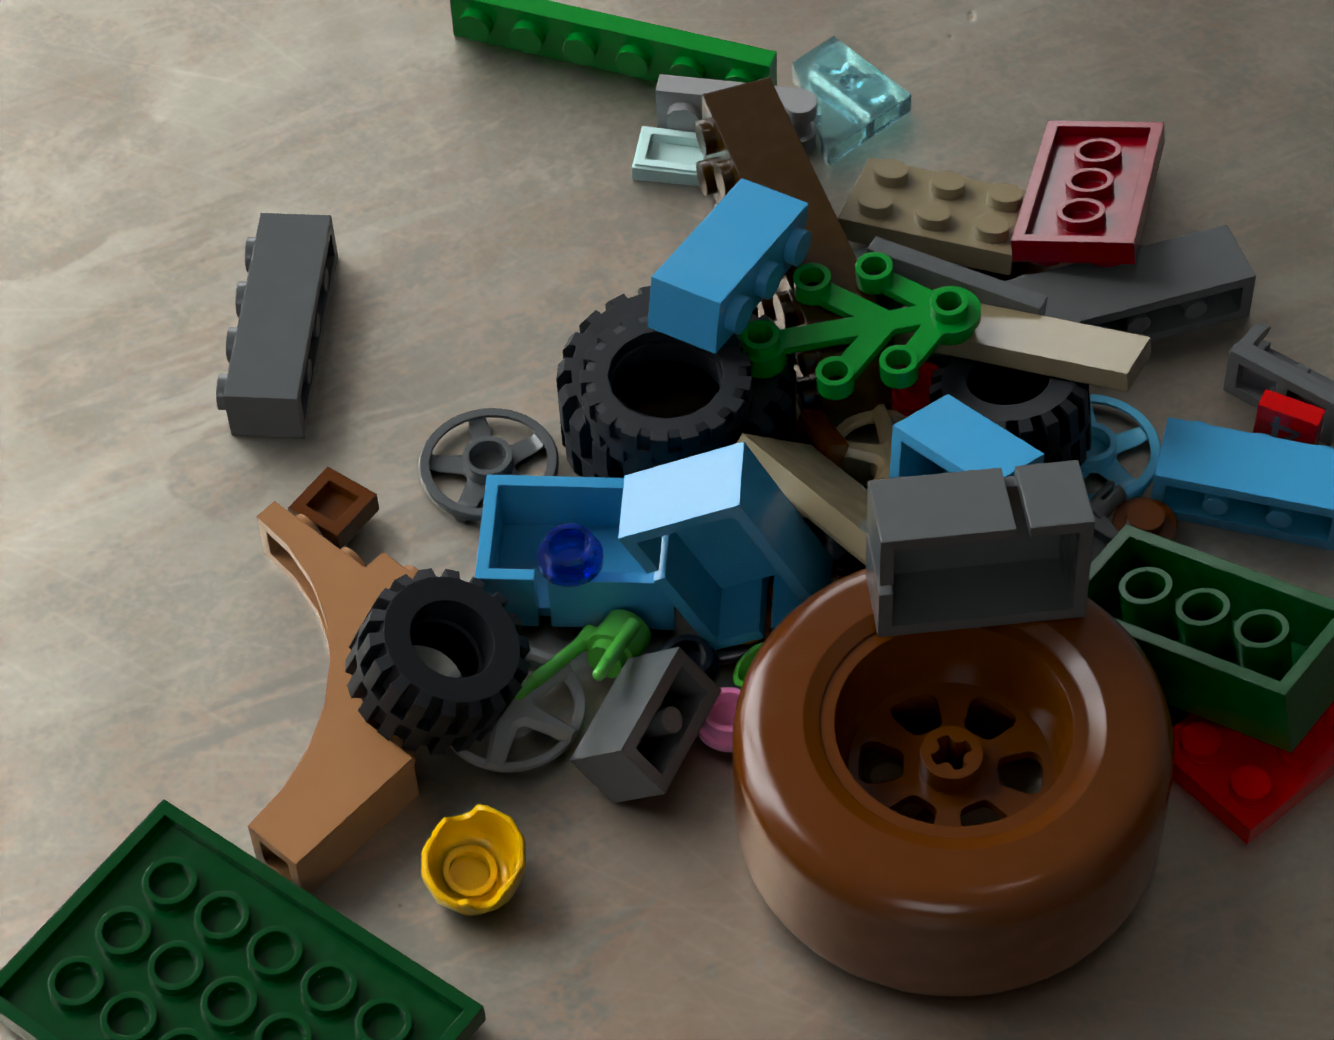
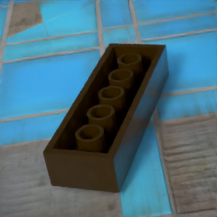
(752, 138)

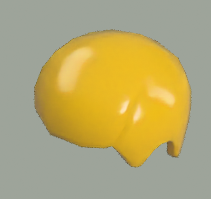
(474, 861)

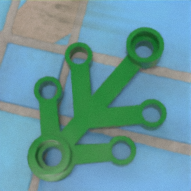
(936, 317)

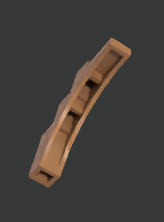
(350, 774)

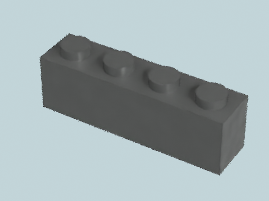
(1166, 292)
(278, 326)

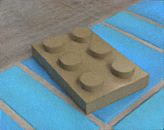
(934, 214)

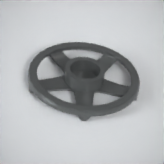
(480, 458)

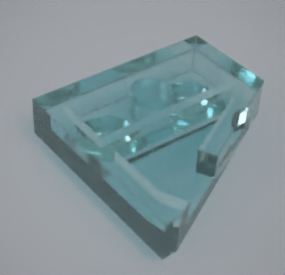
(851, 97)

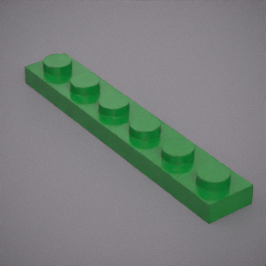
(608, 41)

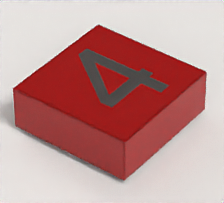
(1288, 418)

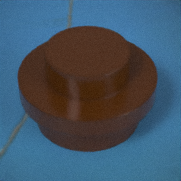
(1146, 515)

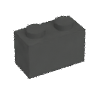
(646, 725)

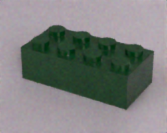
(1222, 635)

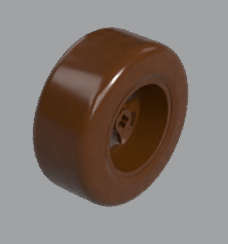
(945, 900)

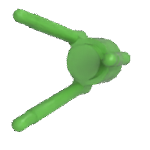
(607, 648)

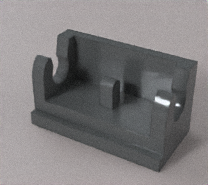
(1257, 367)

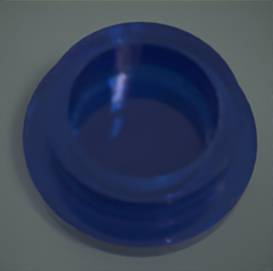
(570, 555)

